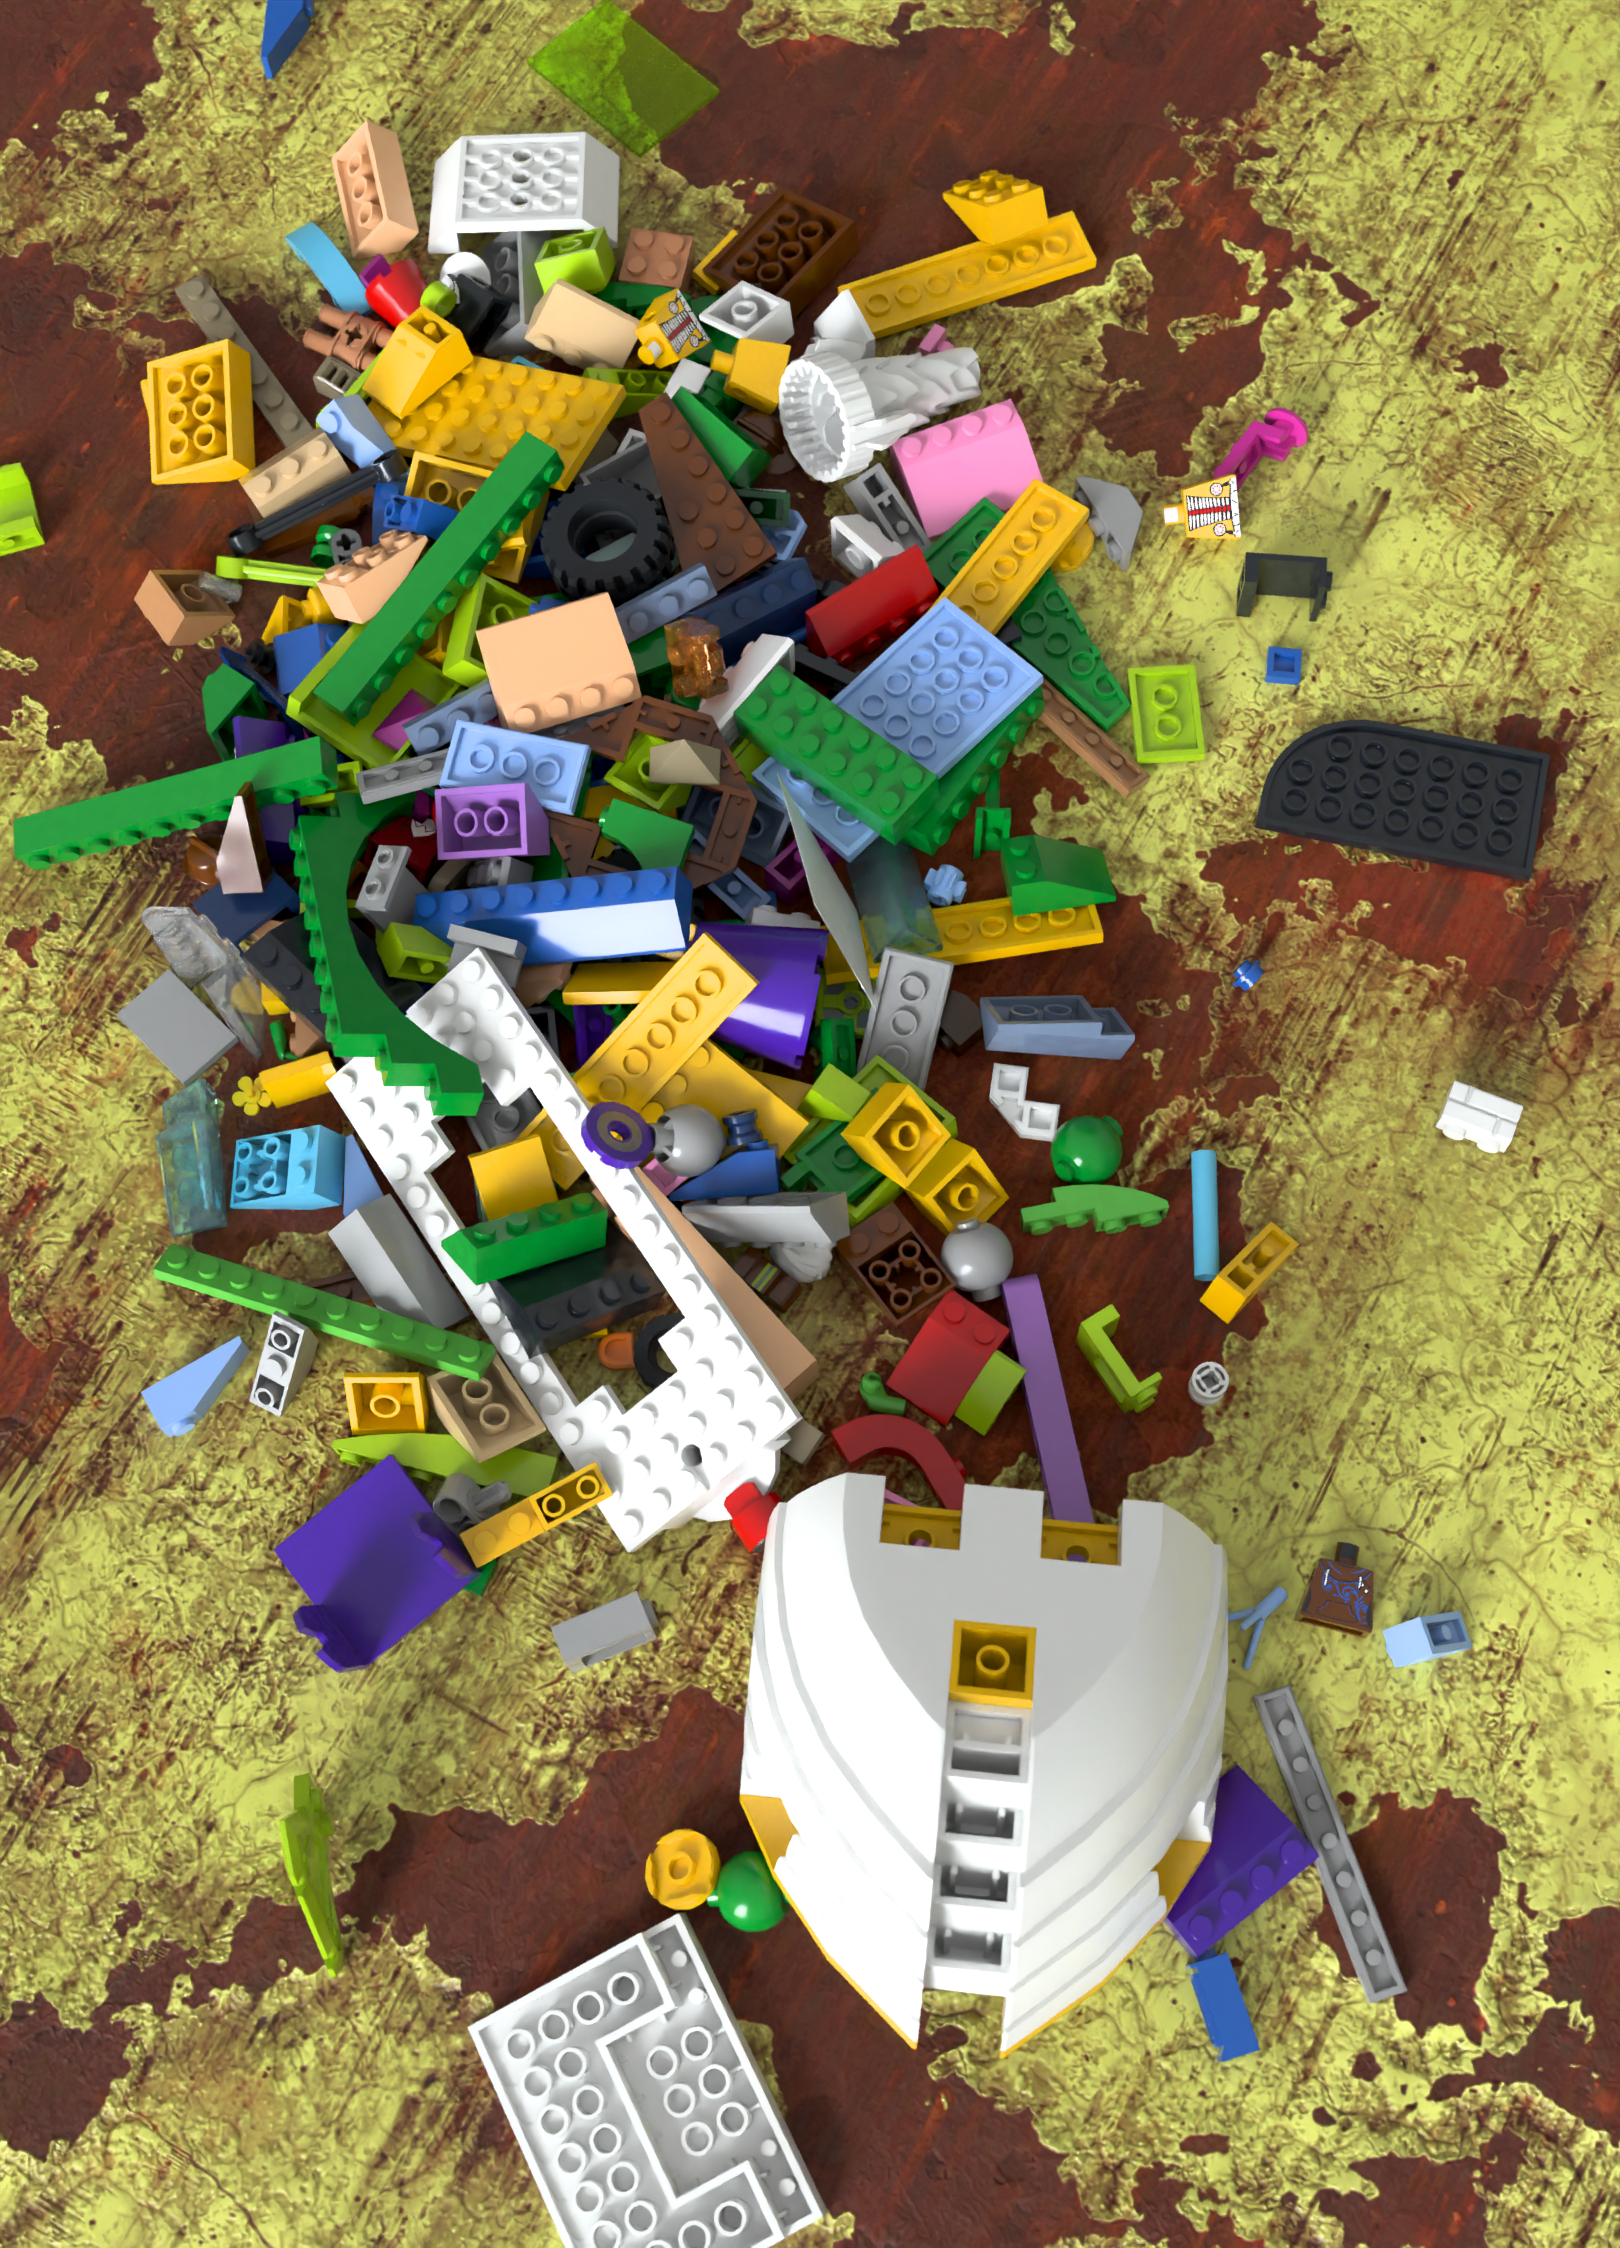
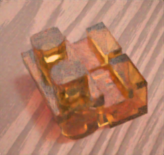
(696, 658)

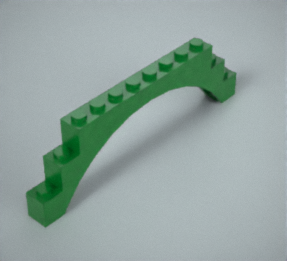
(357, 1010)

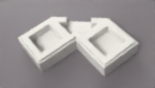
(1025, 1117)

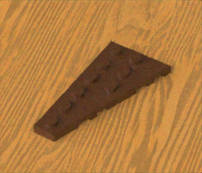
(700, 504)

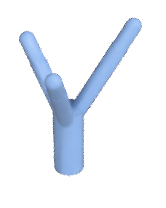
(1258, 1614)

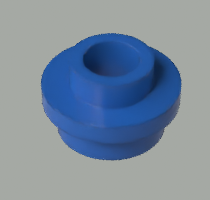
(1247, 974)

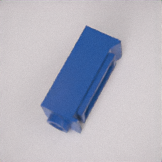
(1222, 2005)

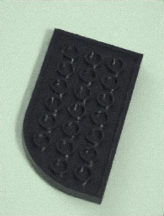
(1410, 795)

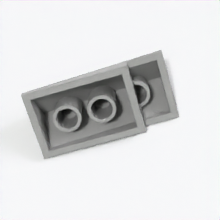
(396, 1265)

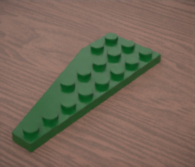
(1049, 625)

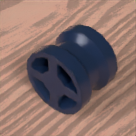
(742, 1127)

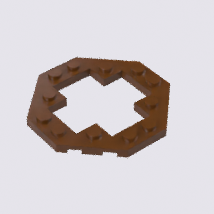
(612, 739)

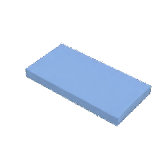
(504, 756)

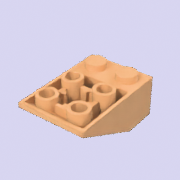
(372, 576)

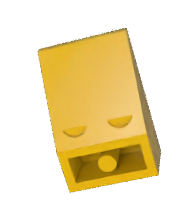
(998, 206)
(417, 362)

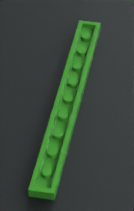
(326, 1312)

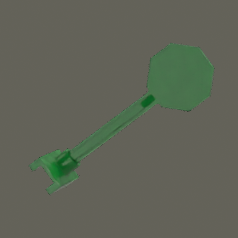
(991, 821)

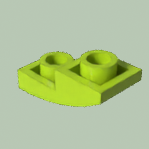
(990, 1392)

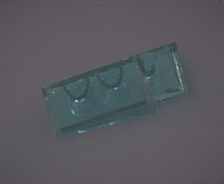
(892, 899)
(192, 1161)

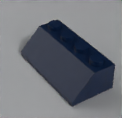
(763, 604)

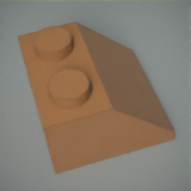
(180, 610)

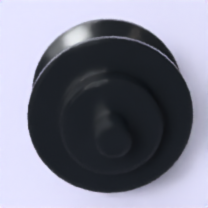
(260, 656)

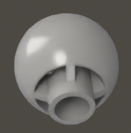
(687, 1140)
(977, 1258)

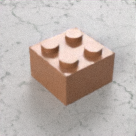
(658, 259)

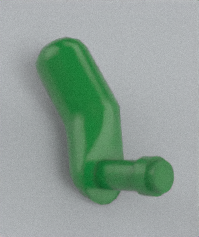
(280, 1040)

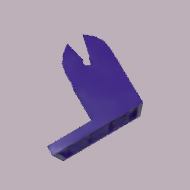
(373, 1567)

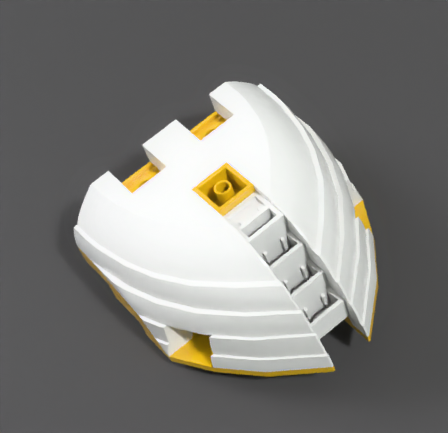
(982, 1746)

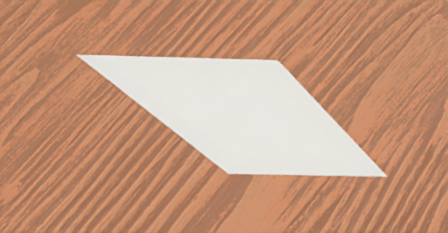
(830, 897)

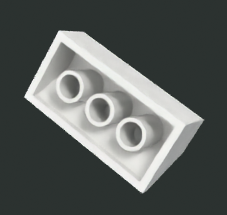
(756, 664)

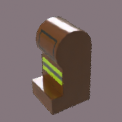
(767, 1280)

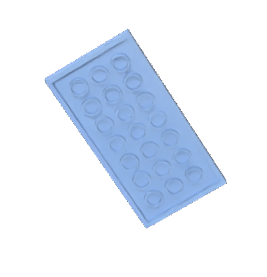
(929, 698)

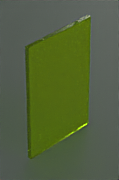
(623, 77)

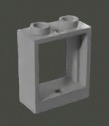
(605, 1631)

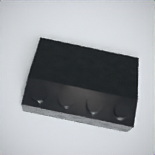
(286, 968)
(578, 1294)

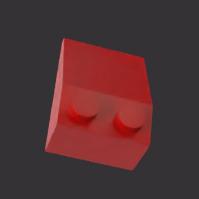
(947, 1357)

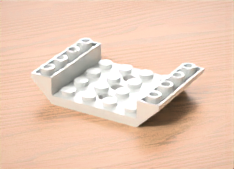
(567, 187)

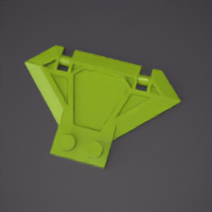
(306, 1859)

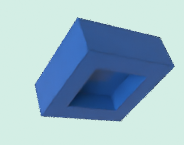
(1283, 665)

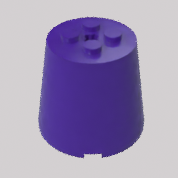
(779, 1011)

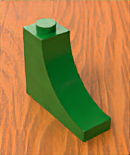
(647, 835)

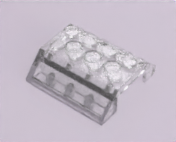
(198, 951)

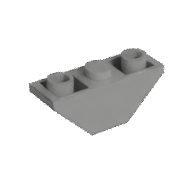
(1112, 516)
(498, 872)
(283, 1363)

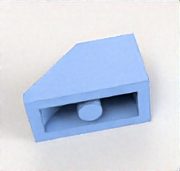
(1426, 1638)

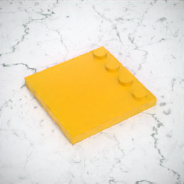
(723, 1087)

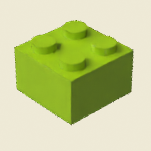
(579, 259)

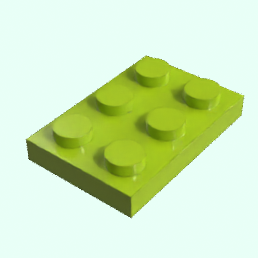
(1165, 714)

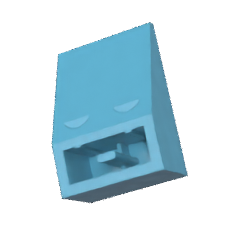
(289, 1170)

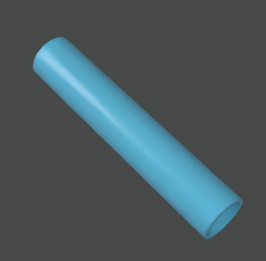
(1205, 1215)

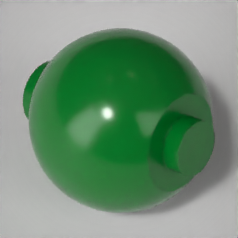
(1087, 1149)
(749, 1893)

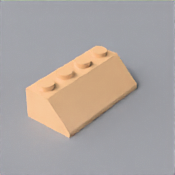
(374, 192)

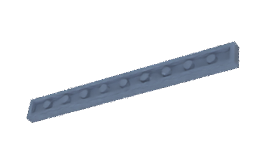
(635, 618)

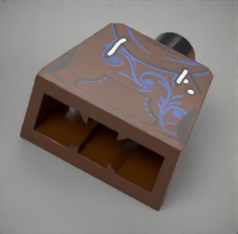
(1339, 1594)

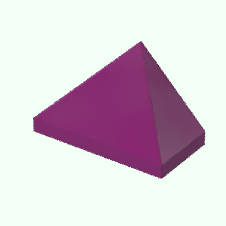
(390, 730)

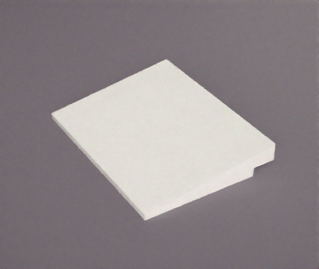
(646, 2104)

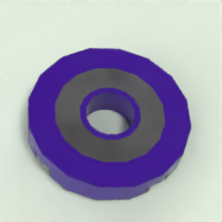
(628, 1124)

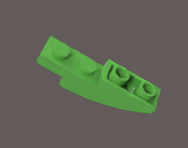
(1108, 1206)

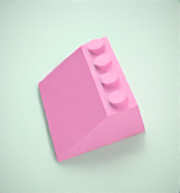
(961, 463)

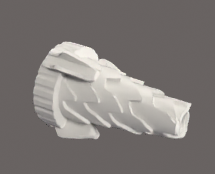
(848, 406)

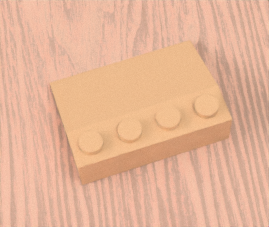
(558, 664)

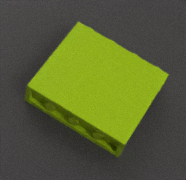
(358, 740)

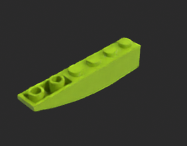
(440, 1455)

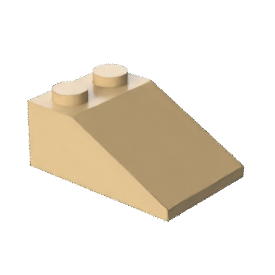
(484, 1414)

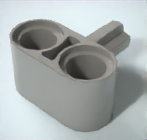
(464, 1504)

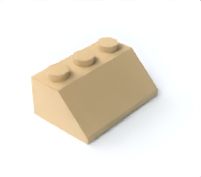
(581, 328)
(295, 473)

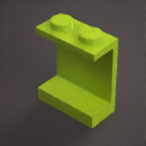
(18, 511)

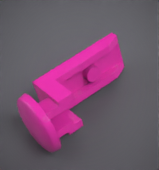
(1272, 439)

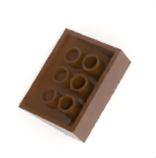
(787, 250)

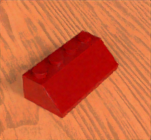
(872, 608)

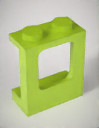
(1110, 1366)

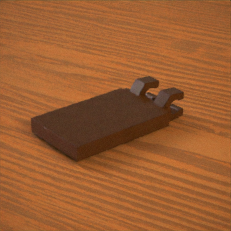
(342, 515)

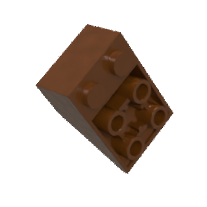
(893, 1265)

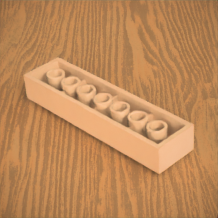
(779, 1348)

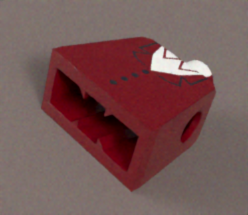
(410, 833)

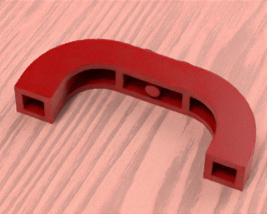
(897, 1436)

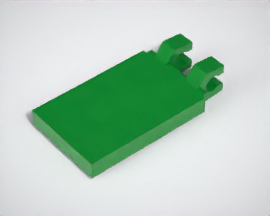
(830, 1165)

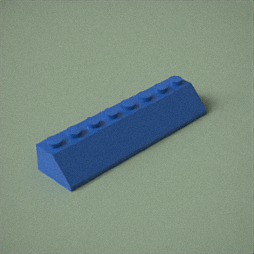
(572, 916)

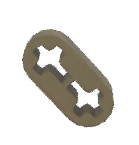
(451, 876)

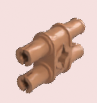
(355, 340)

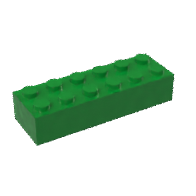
(837, 754)

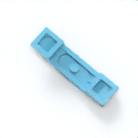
(330, 268)

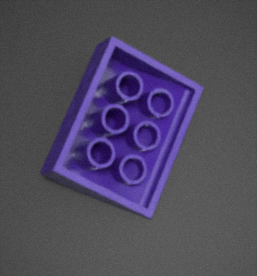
(1248, 1861)

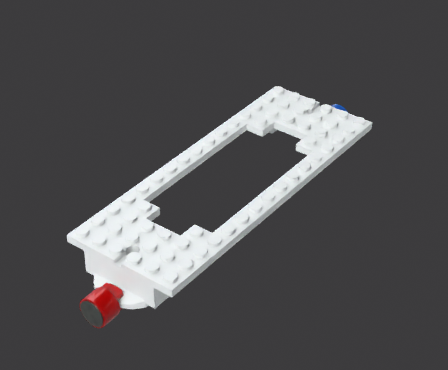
(705, 1435)

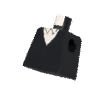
(477, 309)

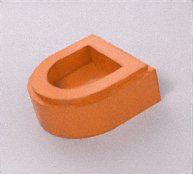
(617, 1351)

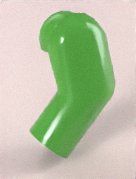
(877, 1398)

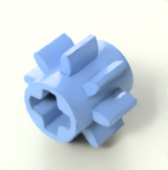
(945, 885)

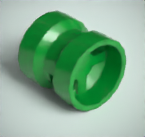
(322, 553)

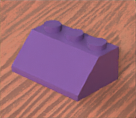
(490, 822)

